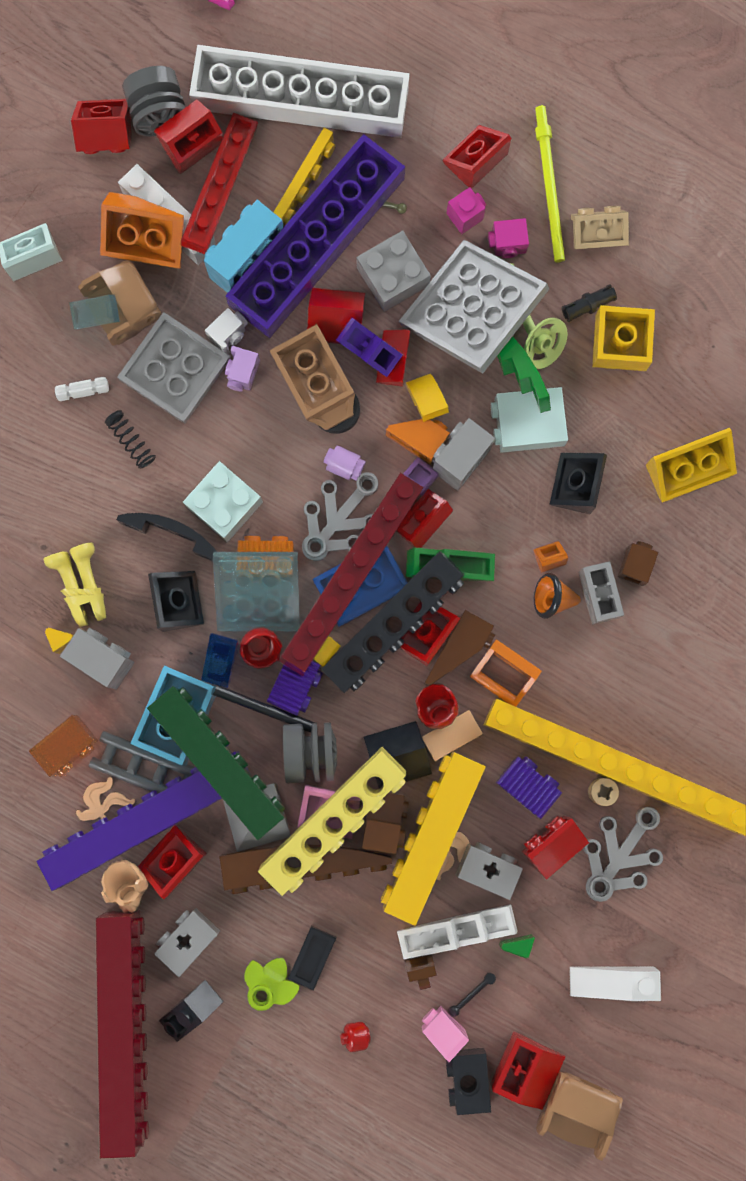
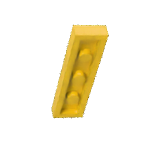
(307, 172)

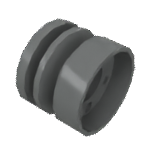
(153, 98)
(308, 752)

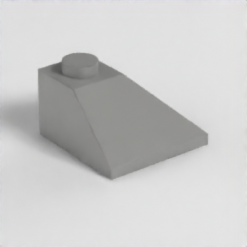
(243, 837)

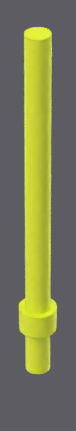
(543, 135)

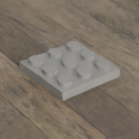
(174, 367)

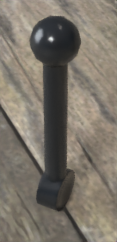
(489, 978)

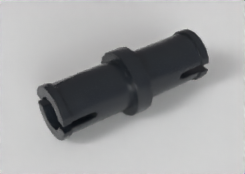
(589, 303)

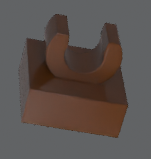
(420, 969)

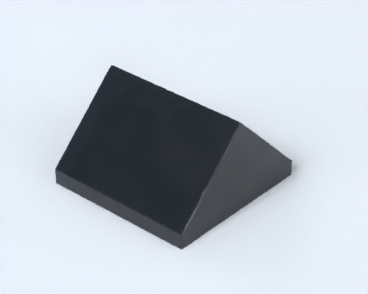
(578, 481)
(176, 600)
(405, 746)

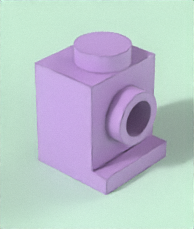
(241, 369)

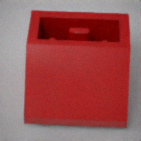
(189, 135)
(554, 846)
(527, 1072)

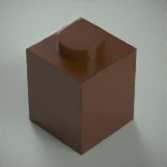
(638, 563)

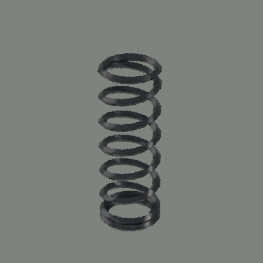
(116, 417)

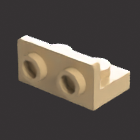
(600, 228)

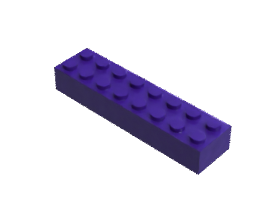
(316, 236)

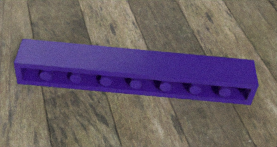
(127, 830)

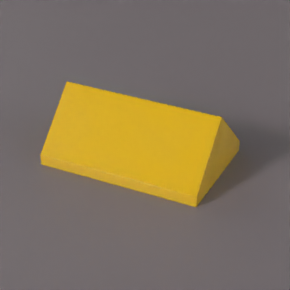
(693, 465)

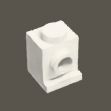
(226, 330)

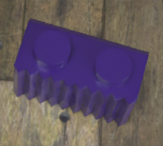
(292, 689)
(529, 787)

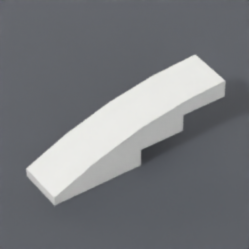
(457, 932)

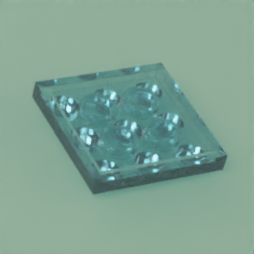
(256, 590)

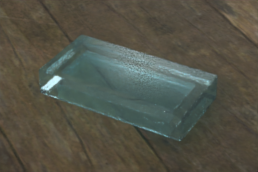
(94, 312)

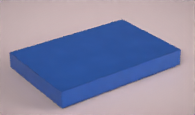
(380, 586)

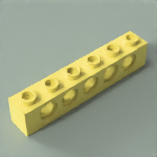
(275, 867)

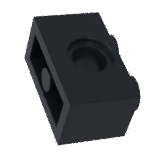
(474, 1098)

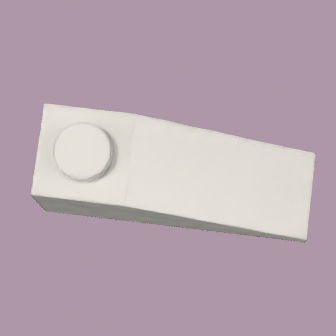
(616, 983)

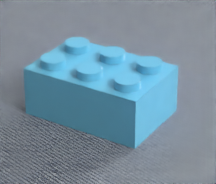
(242, 245)
(151, 734)

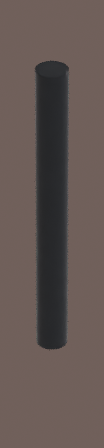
(261, 707)

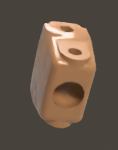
(134, 301)
(580, 1113)

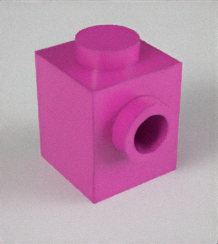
(466, 210)
(509, 238)

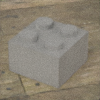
(393, 271)
(463, 454)
(97, 659)

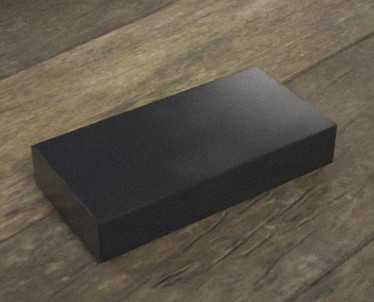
(312, 958)

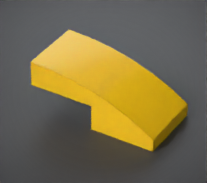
(427, 397)

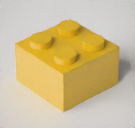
(623, 338)

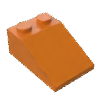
(140, 231)

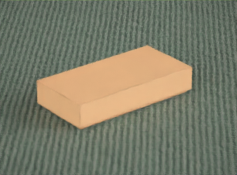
(445, 740)

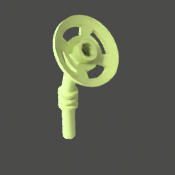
(542, 340)

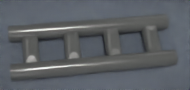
(130, 775)

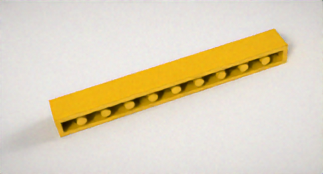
(617, 766)

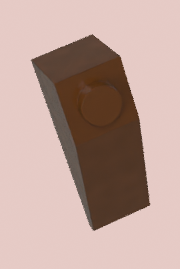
(465, 641)

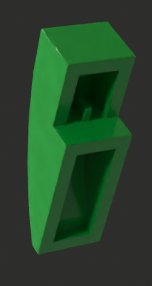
(475, 565)

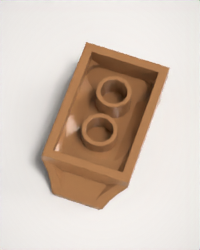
(315, 378)

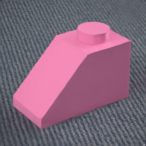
(444, 1032)

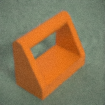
(515, 661)

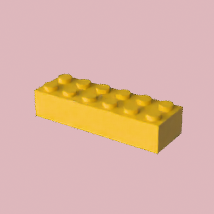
(433, 837)

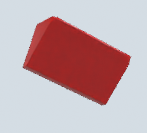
(398, 340)
(424, 519)

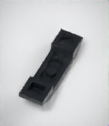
(142, 521)

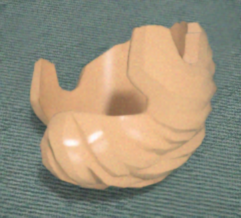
(124, 885)

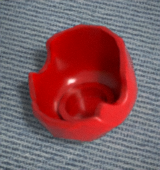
(260, 648)
(436, 706)

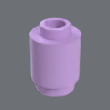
(344, 463)

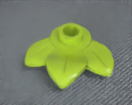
(271, 980)

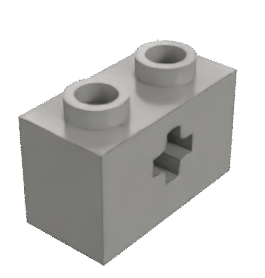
(601, 593)
(501, 882)
(173, 953)

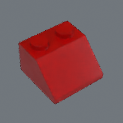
(102, 126)

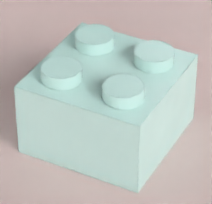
(223, 501)

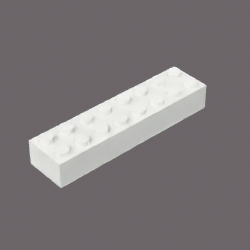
(300, 91)

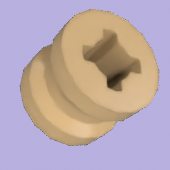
(598, 792)

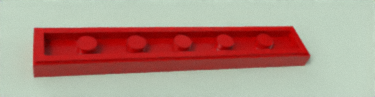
(219, 183)

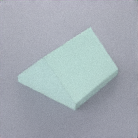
(29, 252)

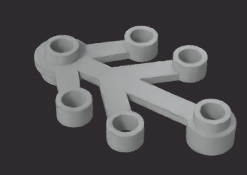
(336, 520)
(619, 857)

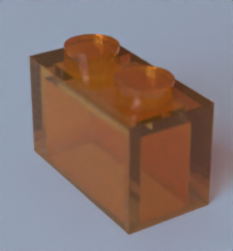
(64, 746)

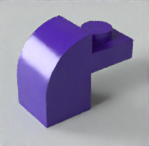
(369, 347)

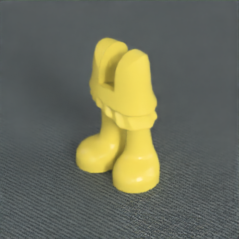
(74, 595)

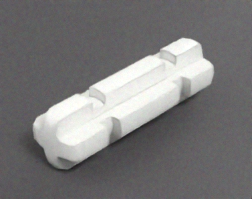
(81, 389)

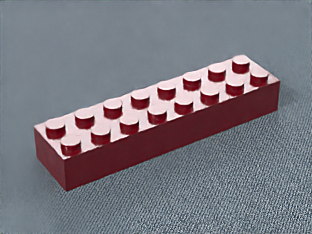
(120, 1034)

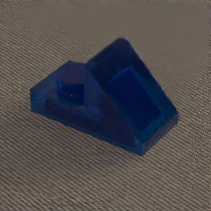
(220, 660)

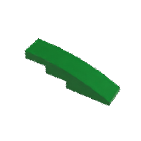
(516, 360)

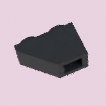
(191, 1011)

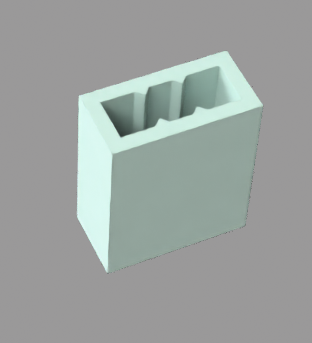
(523, 425)

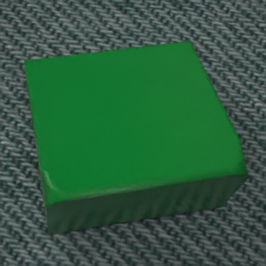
(519, 946)

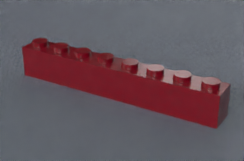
(351, 574)

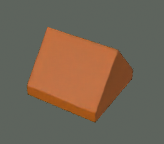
(550, 556)

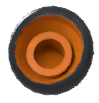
(553, 596)

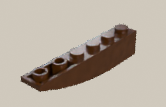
(241, 868)

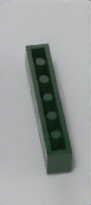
(216, 762)

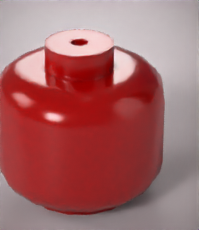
(356, 1036)

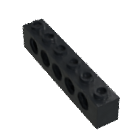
(339, 667)

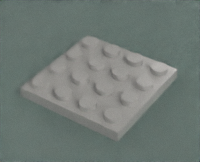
(474, 305)

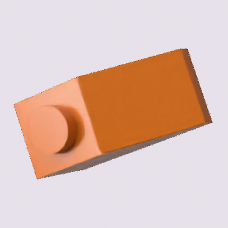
(419, 437)

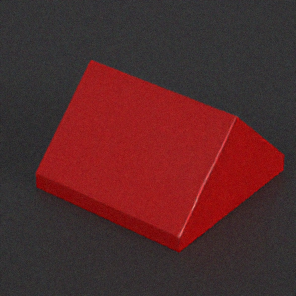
(478, 154)
(333, 311)
(430, 636)
(171, 861)

